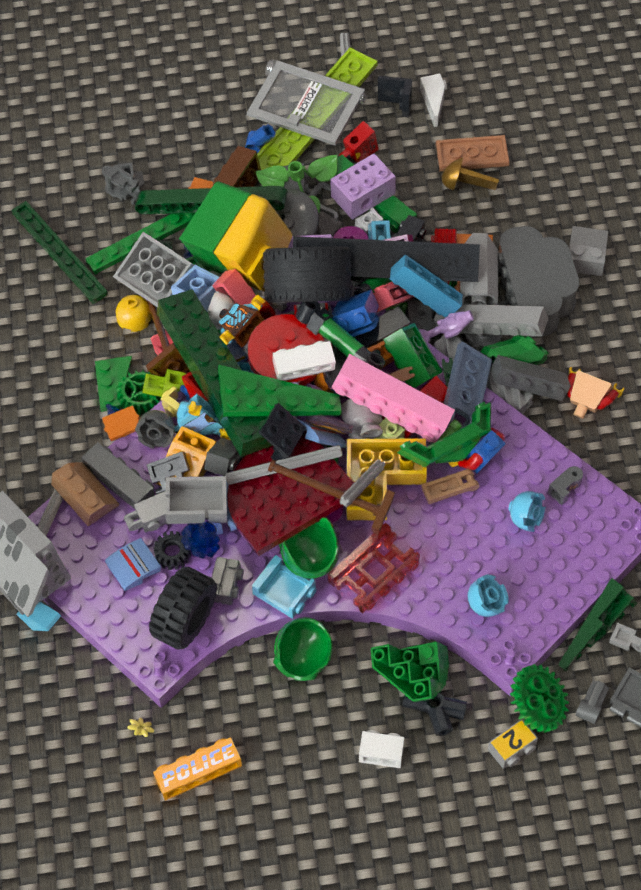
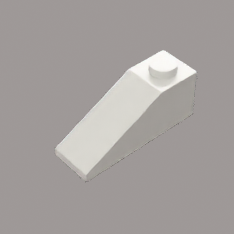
(433, 93)

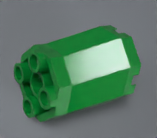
(517, 348)

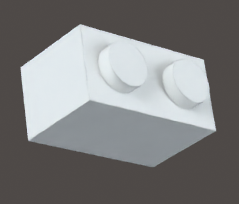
(381, 749)

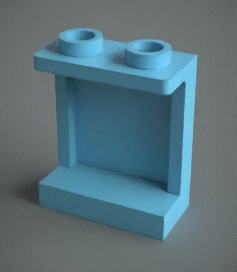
(283, 588)

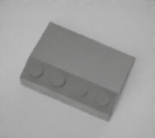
(151, 269)

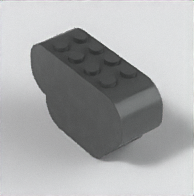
(537, 273)

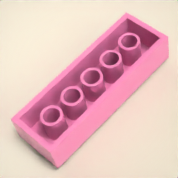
(392, 399)

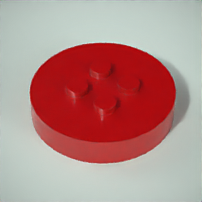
(278, 333)

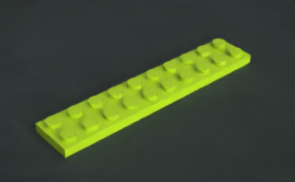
(289, 145)

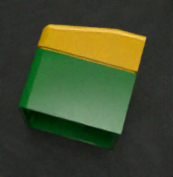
(234, 231)

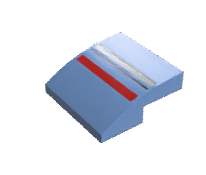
(322, 435)
(132, 564)

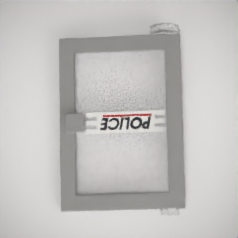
(305, 102)

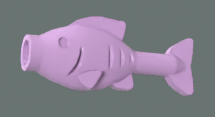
(449, 326)

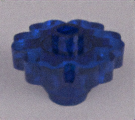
(201, 539)

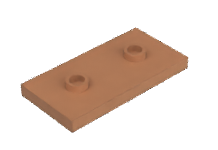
(476, 152)

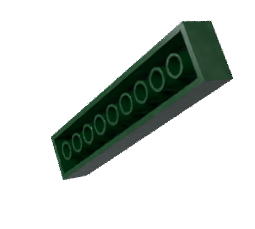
(203, 353)

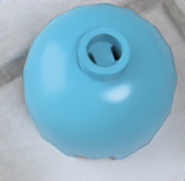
(527, 510)
(487, 596)

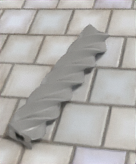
(518, 399)

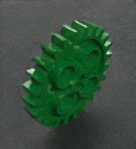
(539, 698)

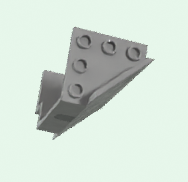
(27, 560)

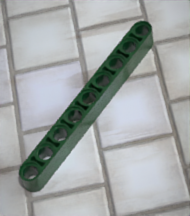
(189, 200)

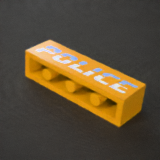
(197, 768)

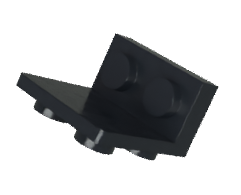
(396, 91)
(282, 432)

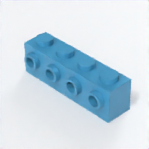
(425, 286)

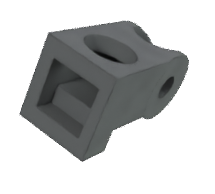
(562, 485)

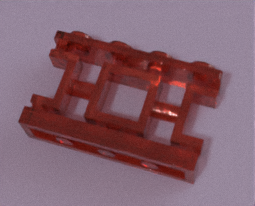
(362, 557)

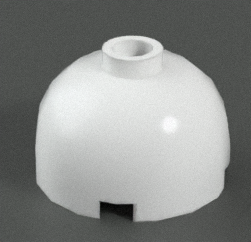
(219, 302)

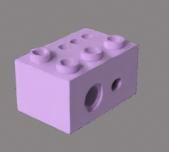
(363, 186)

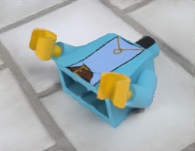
(199, 417)

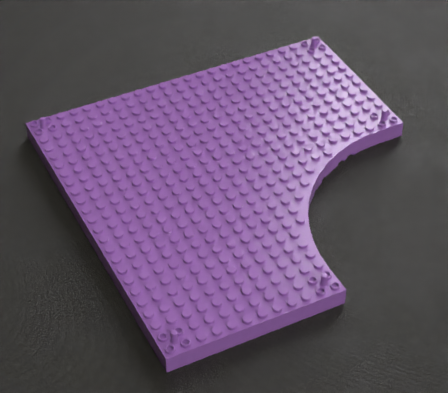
(548, 573)

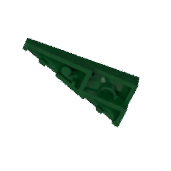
(603, 615)

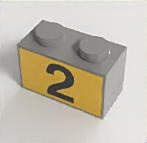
(512, 744)

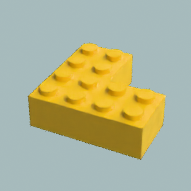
(397, 470)

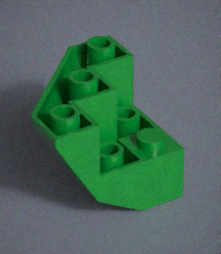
(415, 670)

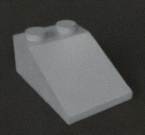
(588, 250)

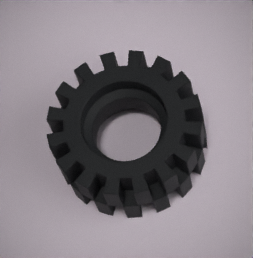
(171, 561)

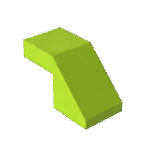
(158, 385)

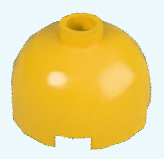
(133, 313)

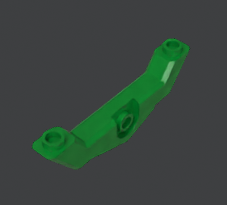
(454, 446)

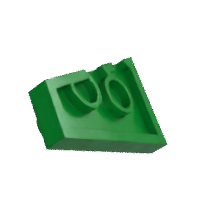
(109, 374)

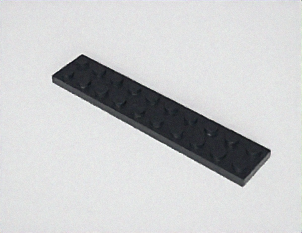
(377, 257)

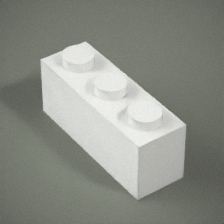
(304, 360)

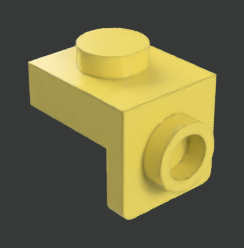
(169, 402)

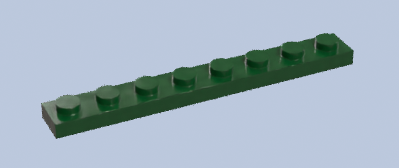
(59, 252)

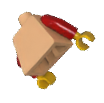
(590, 393)

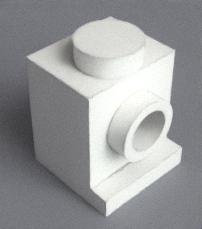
(364, 220)

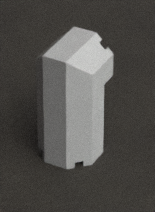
(486, 289)

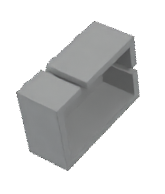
(196, 499)

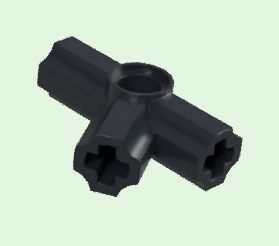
(439, 715)

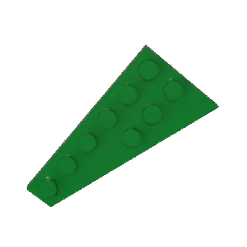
(256, 395)

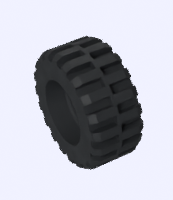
(183, 608)

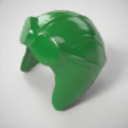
(312, 550)
(302, 649)

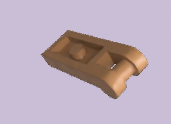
(449, 486)

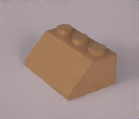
(83, 492)

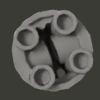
(363, 420)

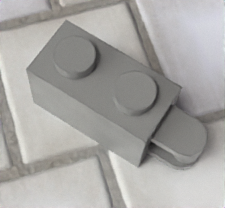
(149, 512)

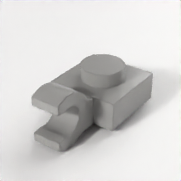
(625, 637)

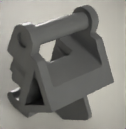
(123, 181)

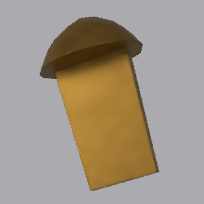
(455, 173)

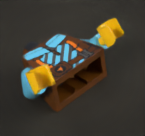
(240, 321)

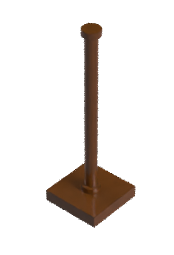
(170, 357)
(378, 510)

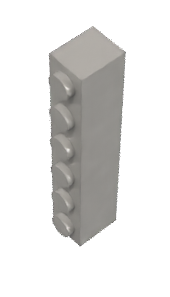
(504, 320)

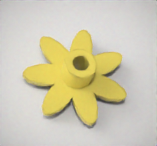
(140, 727)

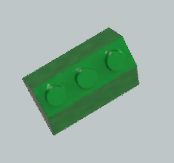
(412, 351)

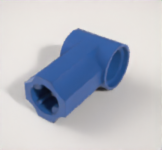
(258, 138)

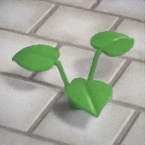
(322, 169)

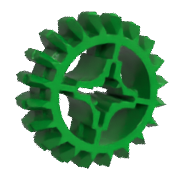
(140, 401)

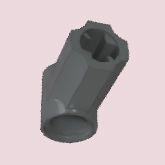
(591, 706)

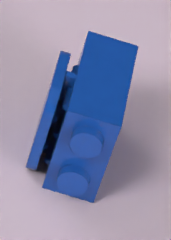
(357, 313)

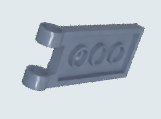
(468, 379)

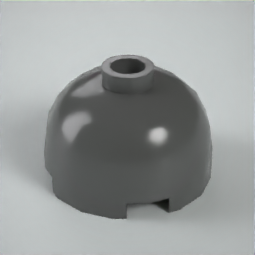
(155, 429)

